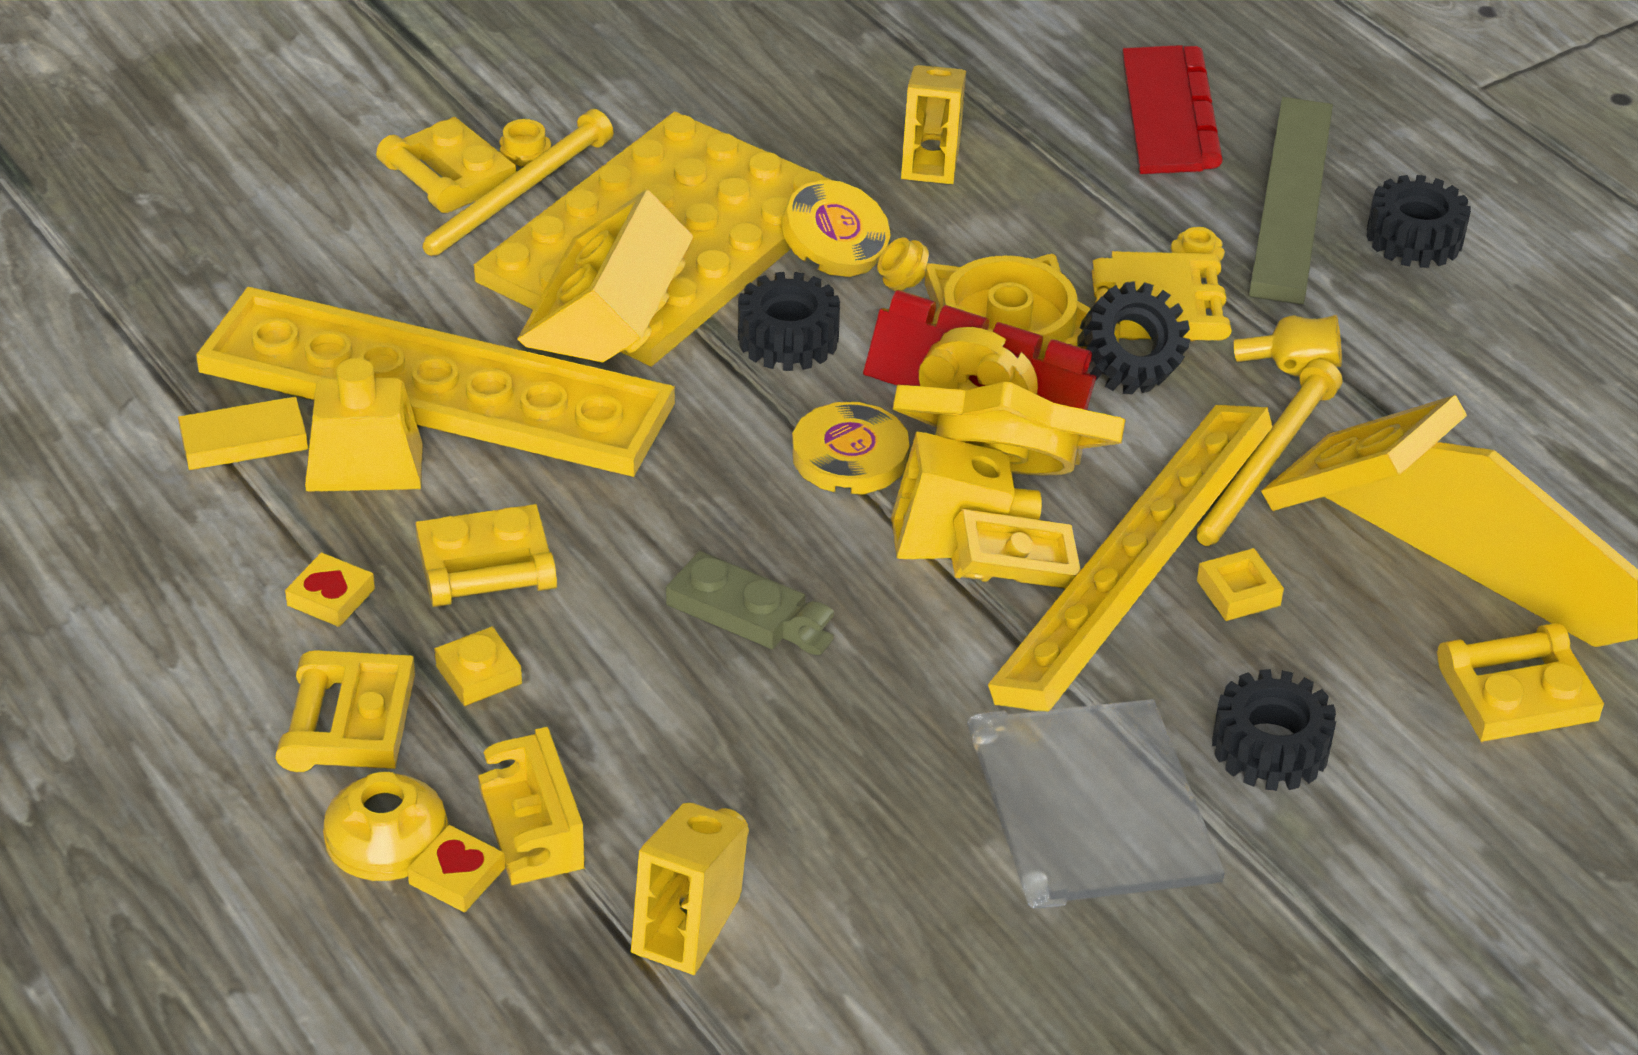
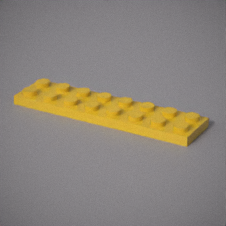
(449, 379)

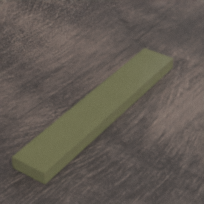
(1291, 201)

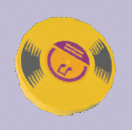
(835, 227)
(850, 447)

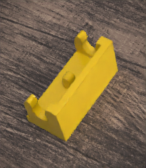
(532, 809)

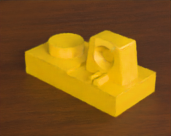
(1014, 549)

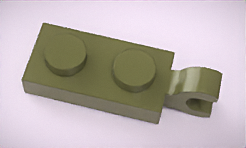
(749, 604)

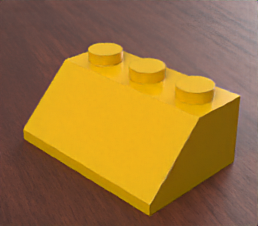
(610, 283)

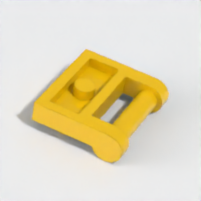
(455, 152)
(484, 553)
(1520, 698)
(367, 712)

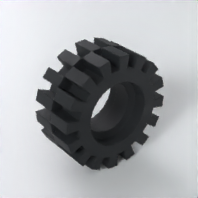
(1418, 221)
(1154, 317)
(788, 321)
(1270, 755)

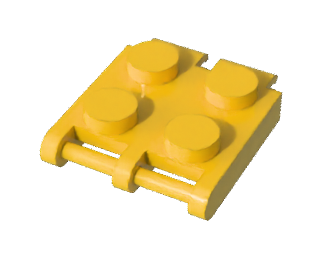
(1177, 275)

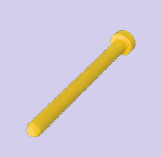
(593, 129)
(1318, 382)

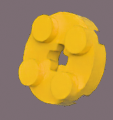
(977, 353)

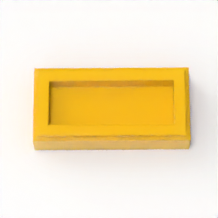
(242, 433)

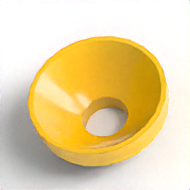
(382, 843)

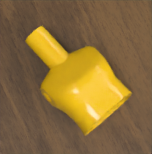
(1295, 344)

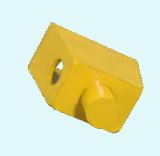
(933, 113)
(363, 433)
(942, 481)
(693, 857)

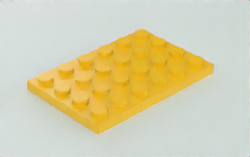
(709, 181)

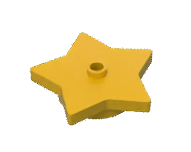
(1013, 292)
(1005, 417)

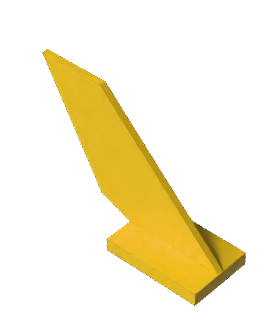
(1472, 516)

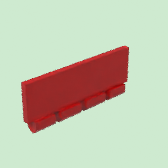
(1171, 109)
(907, 333)

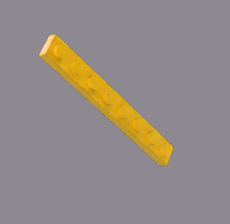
(1129, 559)

